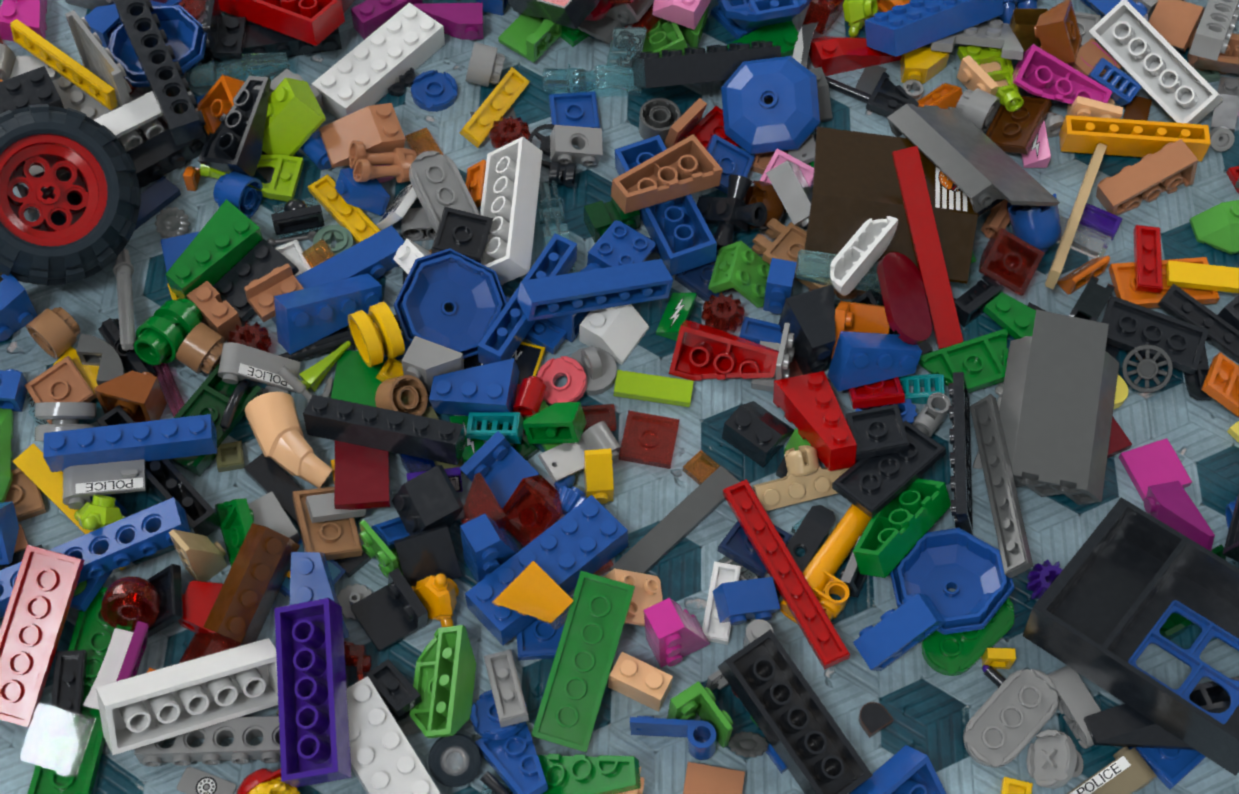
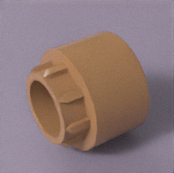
(54, 331)
(201, 349)
(402, 395)

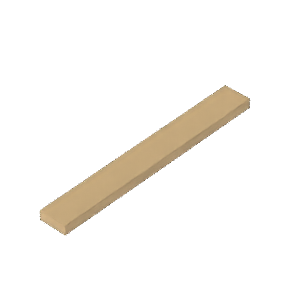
(1075, 216)

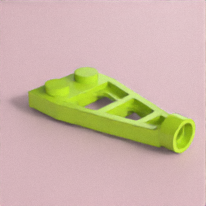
(985, 55)
(284, 178)

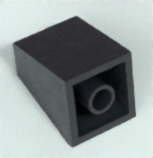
(813, 323)

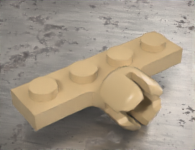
(802, 483)

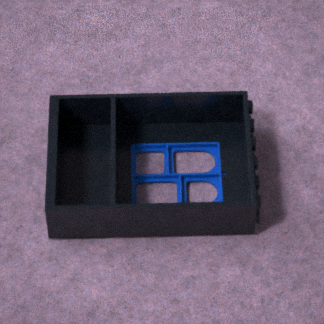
(1117, 600)

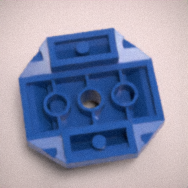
(761, 12)

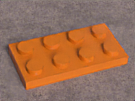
(1124, 281)

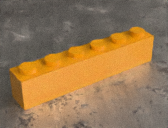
(1130, 137)

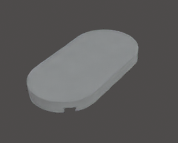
(439, 185)
(1010, 718)

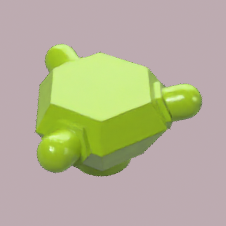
(857, 12)
(98, 513)

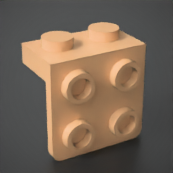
(975, 77)
(1092, 108)
(646, 593)

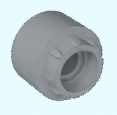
(484, 65)
(979, 107)

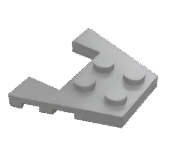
(986, 34)

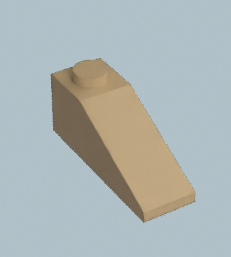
(199, 554)

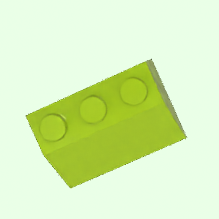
(291, 117)

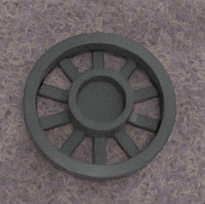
(1147, 368)

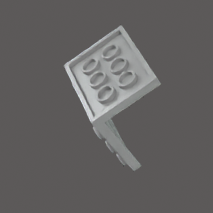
(99, 62)

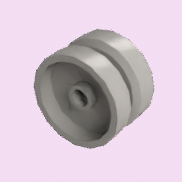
(63, 416)

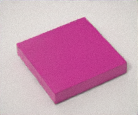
(1154, 465)

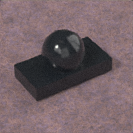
(297, 217)

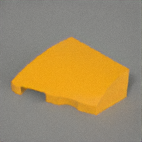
(534, 595)

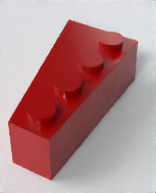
(817, 415)

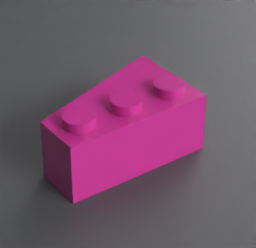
(29, 12)
(672, 632)

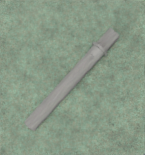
(124, 270)

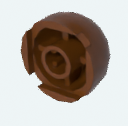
(765, 193)

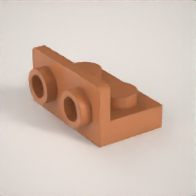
(261, 291)

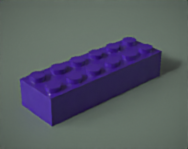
(312, 693)

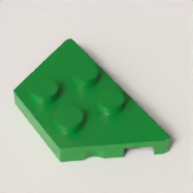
(980, 359)
(235, 523)

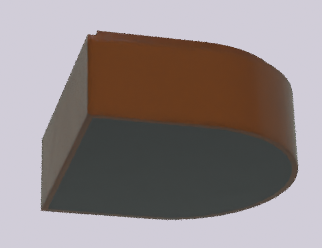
(874, 718)

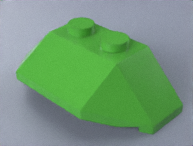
(1218, 227)
(445, 683)

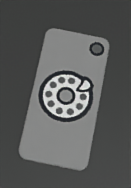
(199, 782)

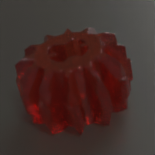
(508, 130)
(723, 313)
(251, 336)

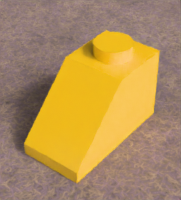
(922, 64)
(599, 475)

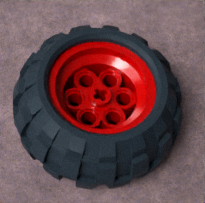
(99, 173)

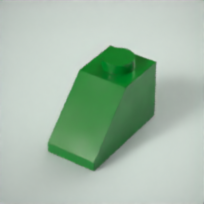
(556, 424)

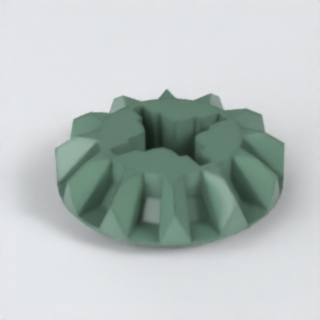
(341, 234)

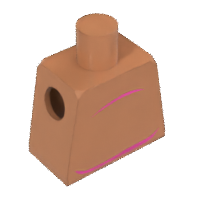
(1088, 57)

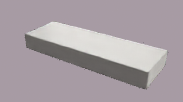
(712, 628)

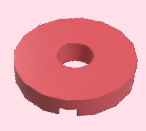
(575, 384)

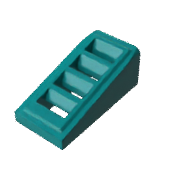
(927, 381)
(496, 418)

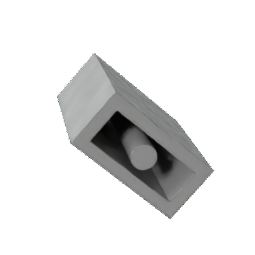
(792, 191)

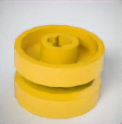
(376, 334)

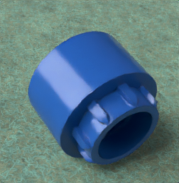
(235, 189)

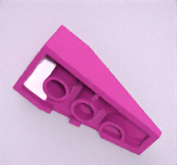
(1053, 79)

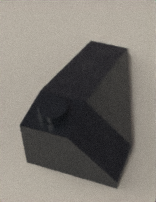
(240, 135)

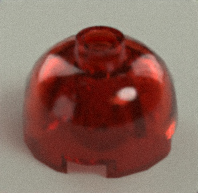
(130, 601)

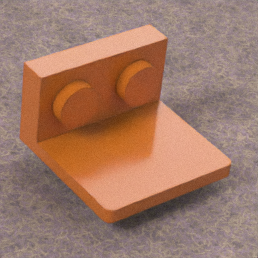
(860, 318)

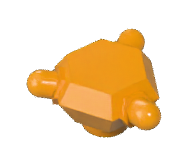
(438, 597)

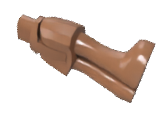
(365, 163)

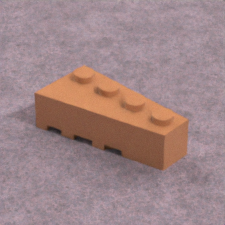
(667, 176)
(1148, 178)

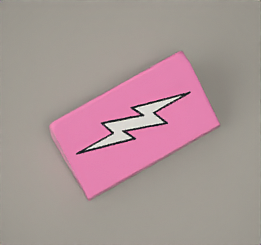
(1039, 152)

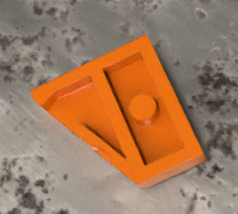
(1223, 382)

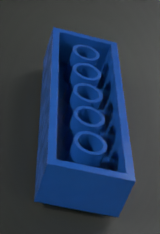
(925, 22)
(675, 224)
(575, 543)

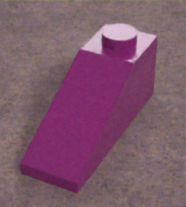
(458, 19)
(1175, 508)

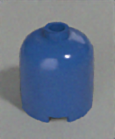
(1036, 225)

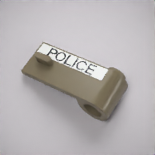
(1122, 776)

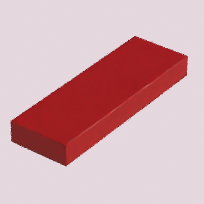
(1148, 259)

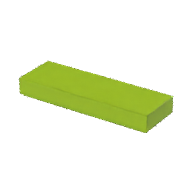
(653, 388)

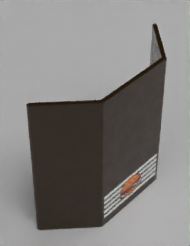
(859, 182)

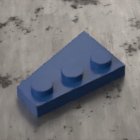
(515, 762)

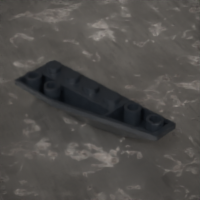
(1129, 728)

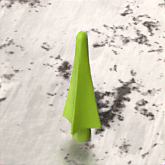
(315, 374)

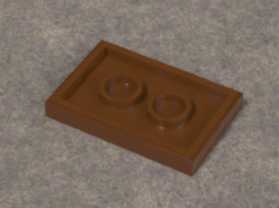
(1018, 129)

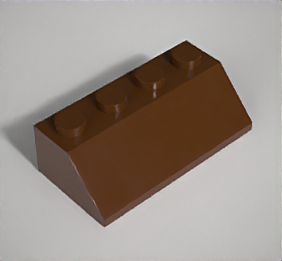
(252, 585)

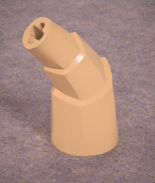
(282, 439)

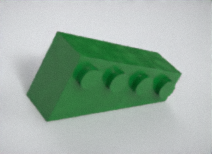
(214, 250)
(900, 526)

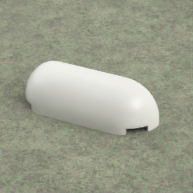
(861, 253)

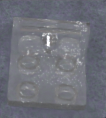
(57, 739)

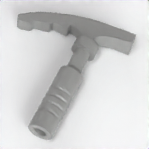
(299, 387)

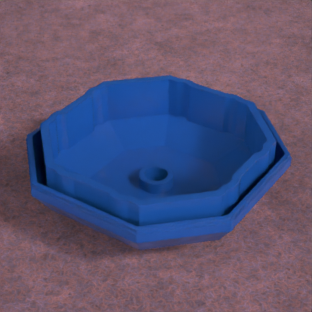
(183, 34)
(778, 125)
(452, 280)
(960, 563)

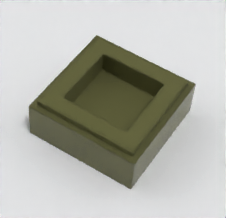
(230, 456)

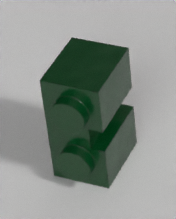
(601, 215)

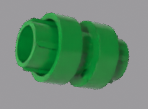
(166, 330)

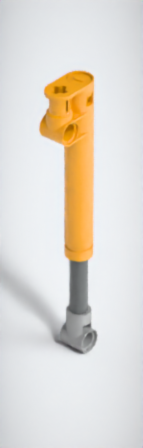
(844, 536)

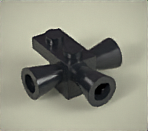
(731, 211)

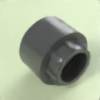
(657, 117)

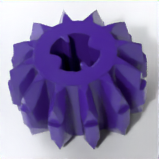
(1040, 577)

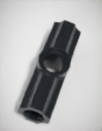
(110, 332)

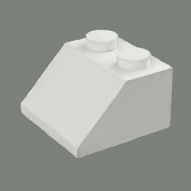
(613, 330)

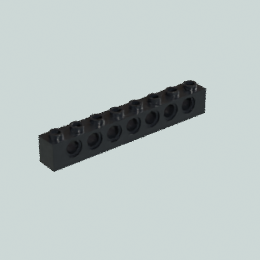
(160, 70)

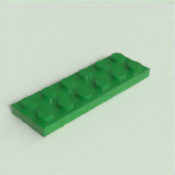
(583, 661)

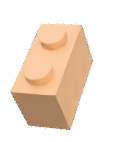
(640, 681)

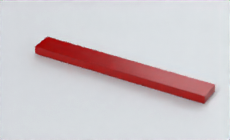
(927, 246)
(786, 575)

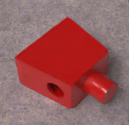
(198, 604)

